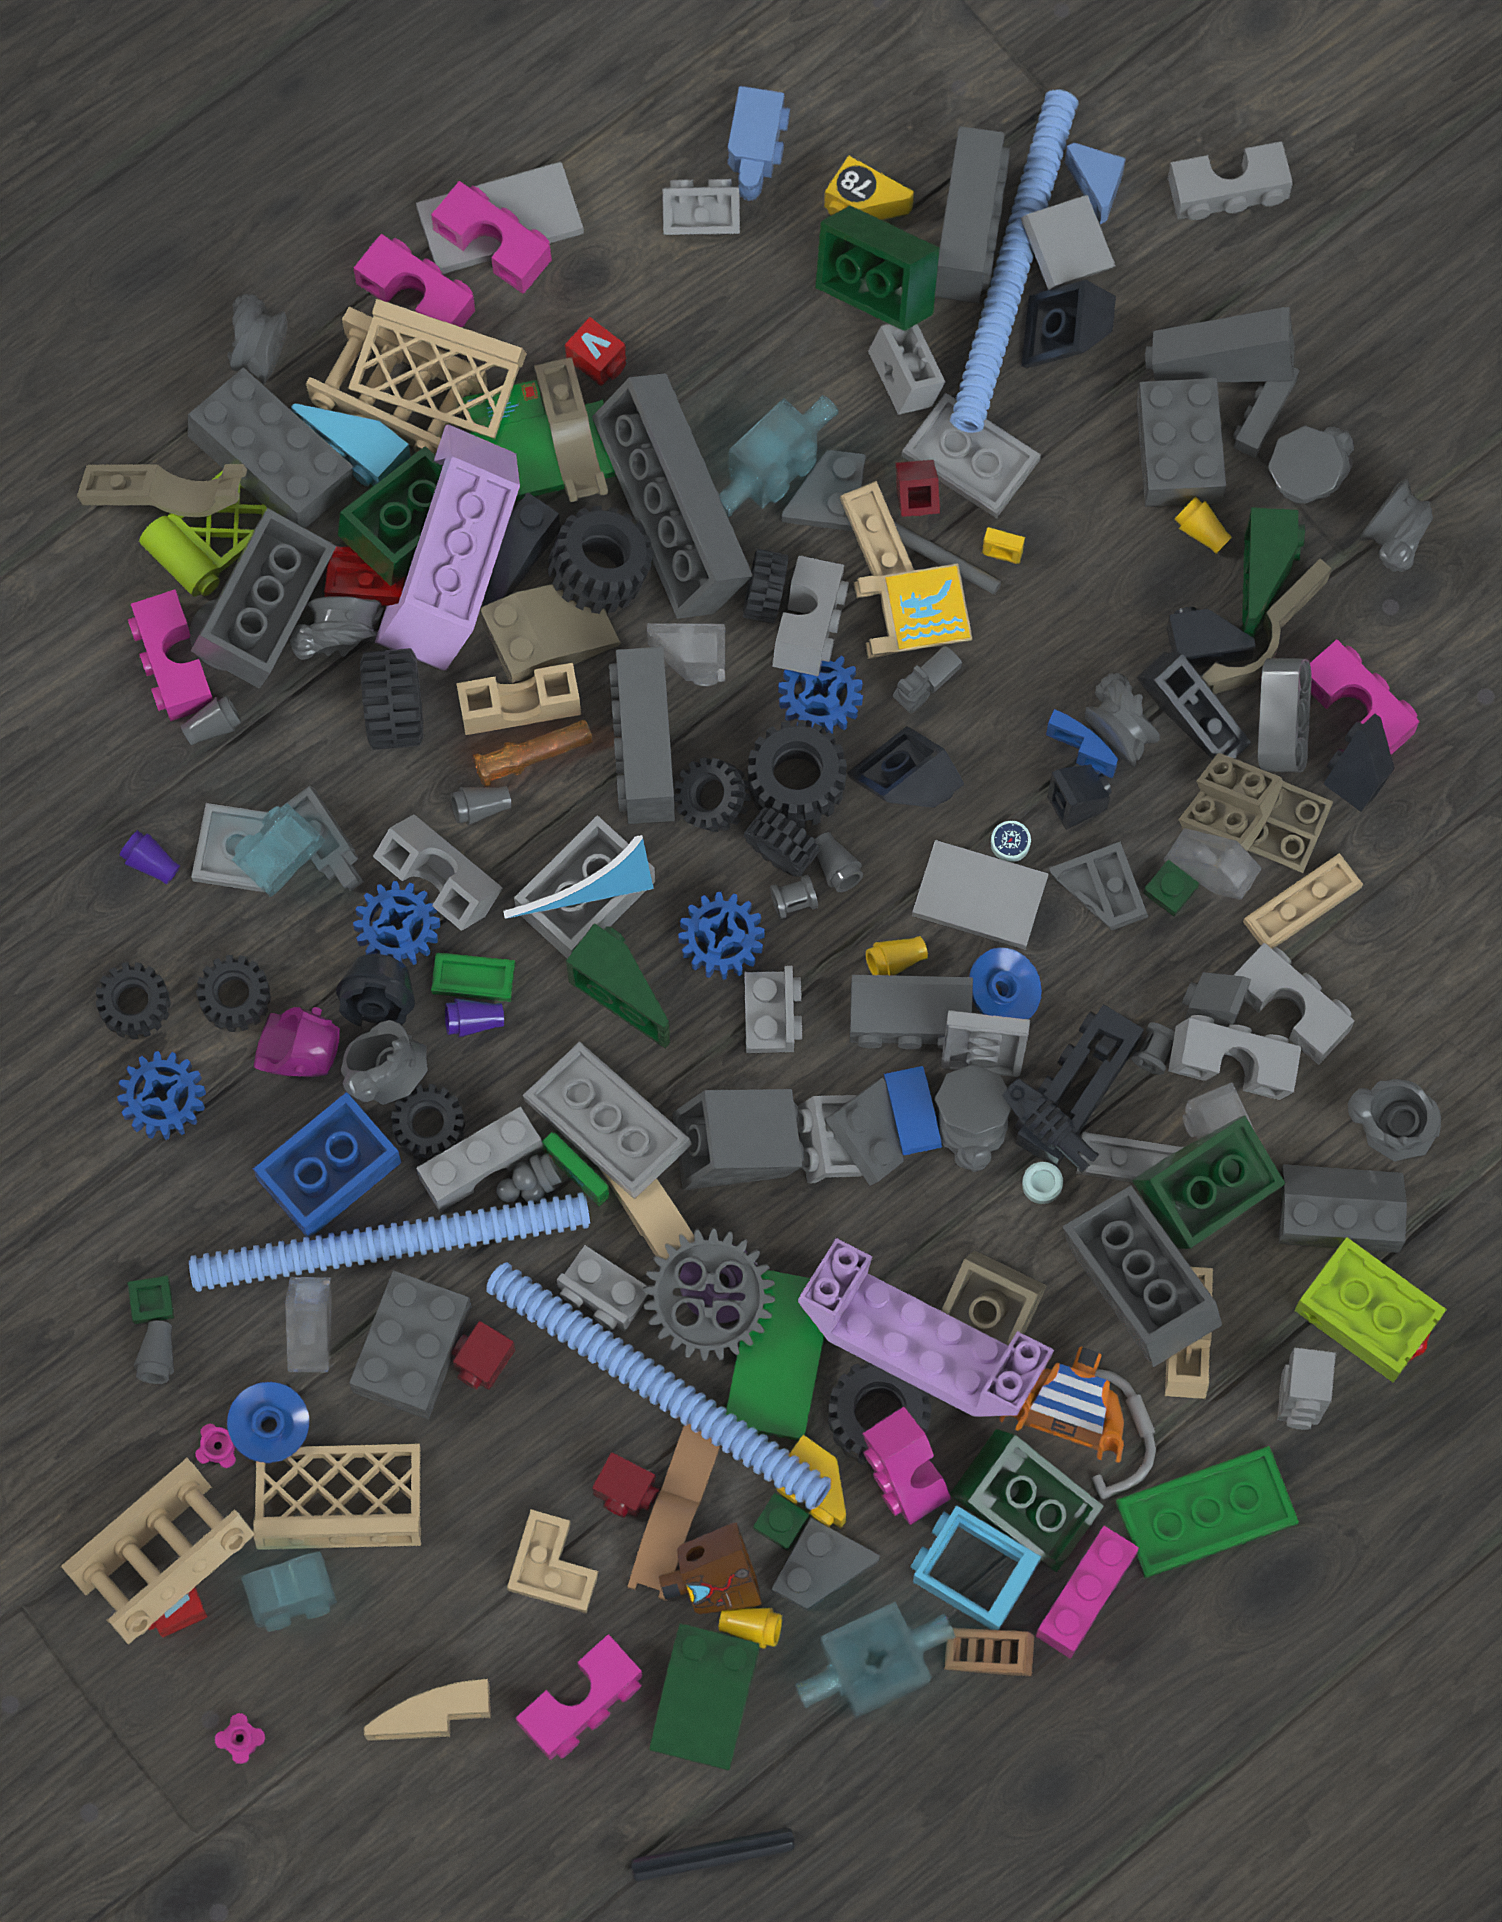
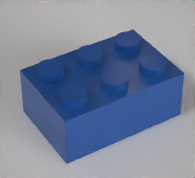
(327, 1165)

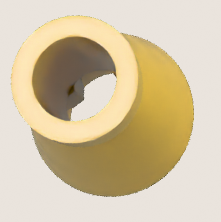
(1203, 525)
(895, 956)
(752, 1624)

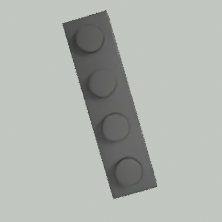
(1262, 415)

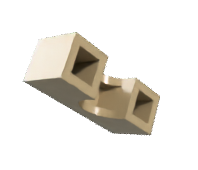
(495, 706)

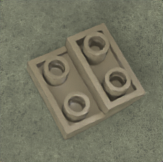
(1232, 800)
(1292, 827)

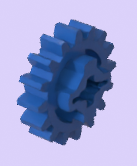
(828, 707)
(410, 916)
(735, 942)
(148, 1102)

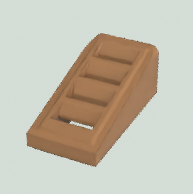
(1025, 1652)

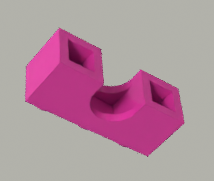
(469, 215)
(392, 267)
(161, 624)
(1340, 674)
(903, 1468)
(1087, 1592)
(556, 1726)

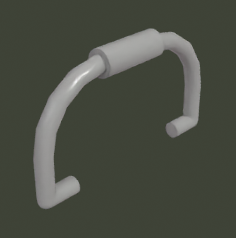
(1145, 1430)

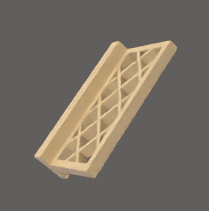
(446, 336)
(343, 1529)

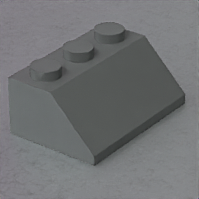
(905, 1009)
(1335, 1203)

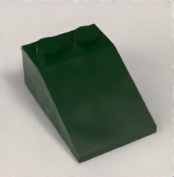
(1270, 547)
(610, 976)
(1209, 1183)
(1026, 1498)
(704, 1696)

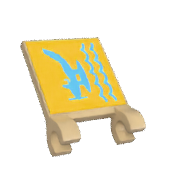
(918, 608)

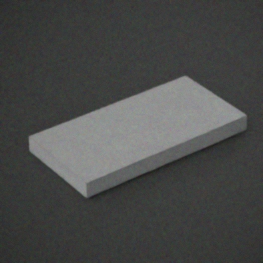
(536, 197)
(985, 1041)
(607, 1120)

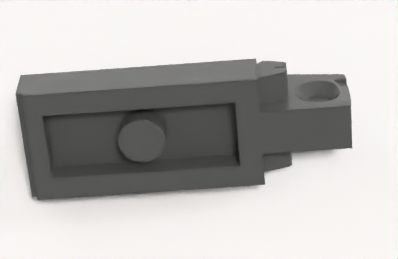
(337, 852)

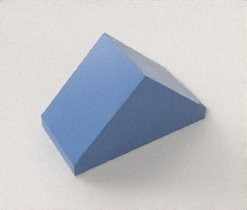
(1096, 175)

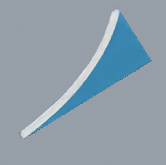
(622, 876)

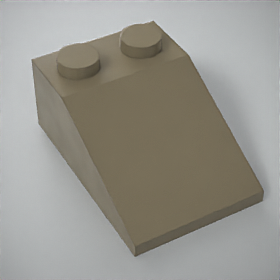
(544, 631)
(993, 1297)

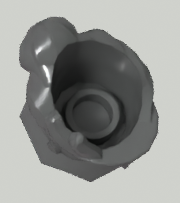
(257, 337)
(1311, 463)
(1399, 527)
(337, 626)
(1121, 719)
(383, 1064)
(972, 1115)
(1396, 1118)

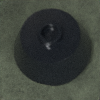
(376, 990)

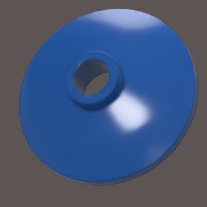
(1016, 978)
(266, 1402)

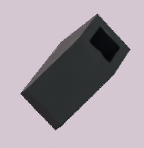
(1363, 766)

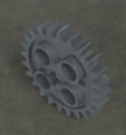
(705, 1331)

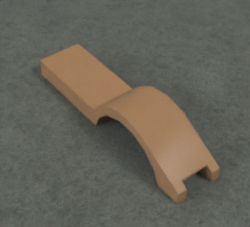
(674, 1509)

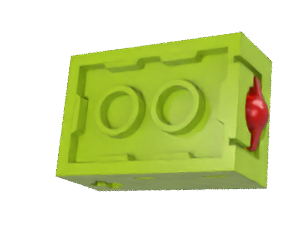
(1370, 1310)

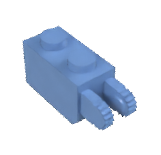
(755, 137)

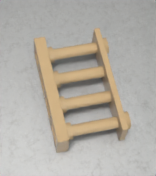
(328, 396)
(135, 1528)

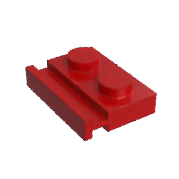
(352, 577)

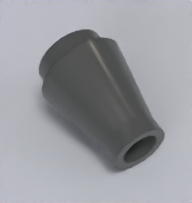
(212, 721)
(478, 803)
(838, 865)
(155, 1356)

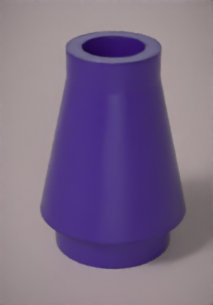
(149, 857)
(471, 1017)

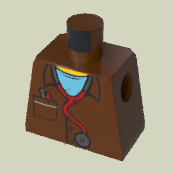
(714, 1573)

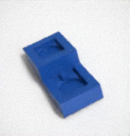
(1091, 748)
(913, 1110)

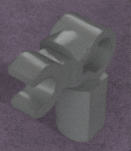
(915, 688)

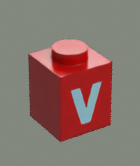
(596, 352)
(182, 1614)

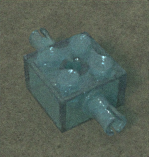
(775, 453)
(886, 1636)

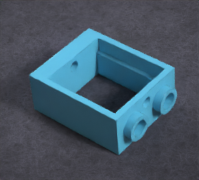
(945, 1529)

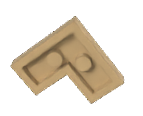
(539, 1568)

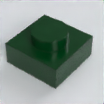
(1171, 888)
(151, 1300)
(781, 1521)

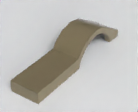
(570, 429)
(154, 486)
(1223, 678)

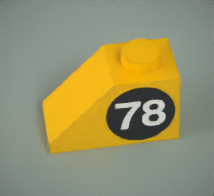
(867, 191)

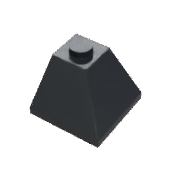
(1066, 322)
(909, 771)

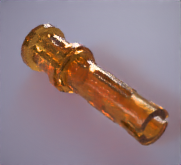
(515, 757)

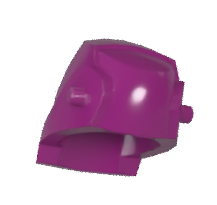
(297, 1044)

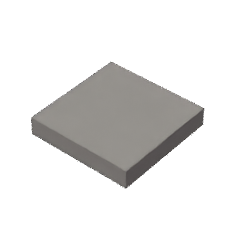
(1067, 242)
(219, 835)

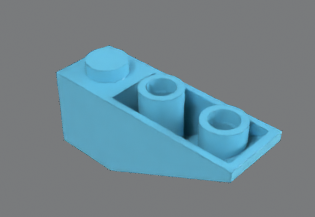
(362, 441)

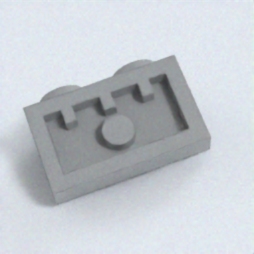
(701, 208)
(770, 1011)
(822, 1149)
(603, 1289)

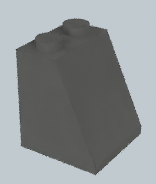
(738, 1137)

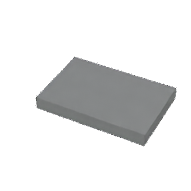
(978, 465)
(980, 894)

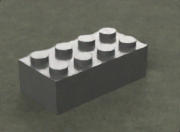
(972, 215)
(284, 458)
(263, 598)
(643, 724)
(1142, 1276)

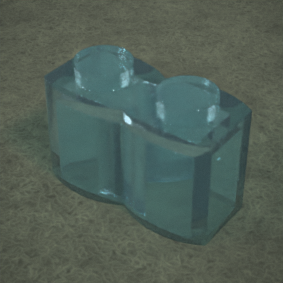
(278, 849)
(289, 1591)

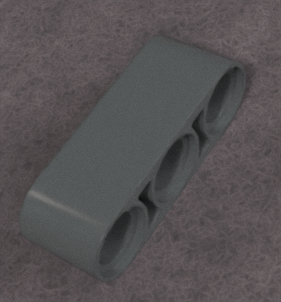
(1284, 714)

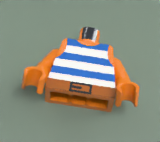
(1075, 1406)

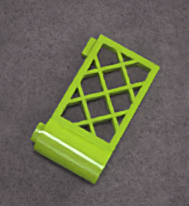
(187, 555)

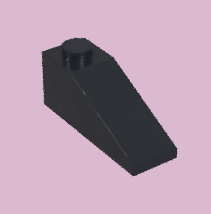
(526, 537)
(1193, 705)

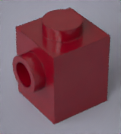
(917, 488)
(482, 1356)
(625, 1487)

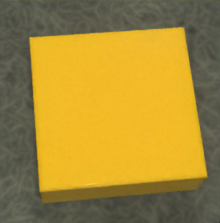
(1003, 545)

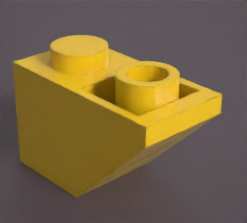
(832, 1507)

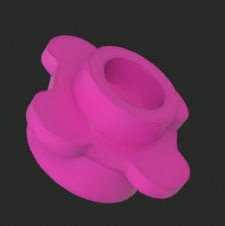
(207, 1452)
(242, 1750)

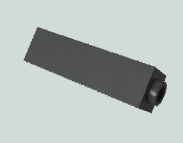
(1229, 349)

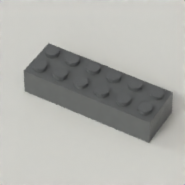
(672, 495)

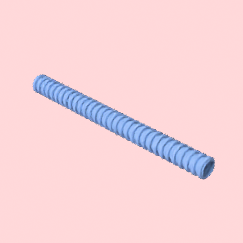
(1013, 263)
(388, 1242)
(659, 1386)

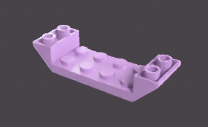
(454, 550)
(919, 1339)

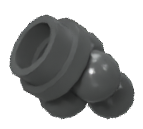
(530, 1180)

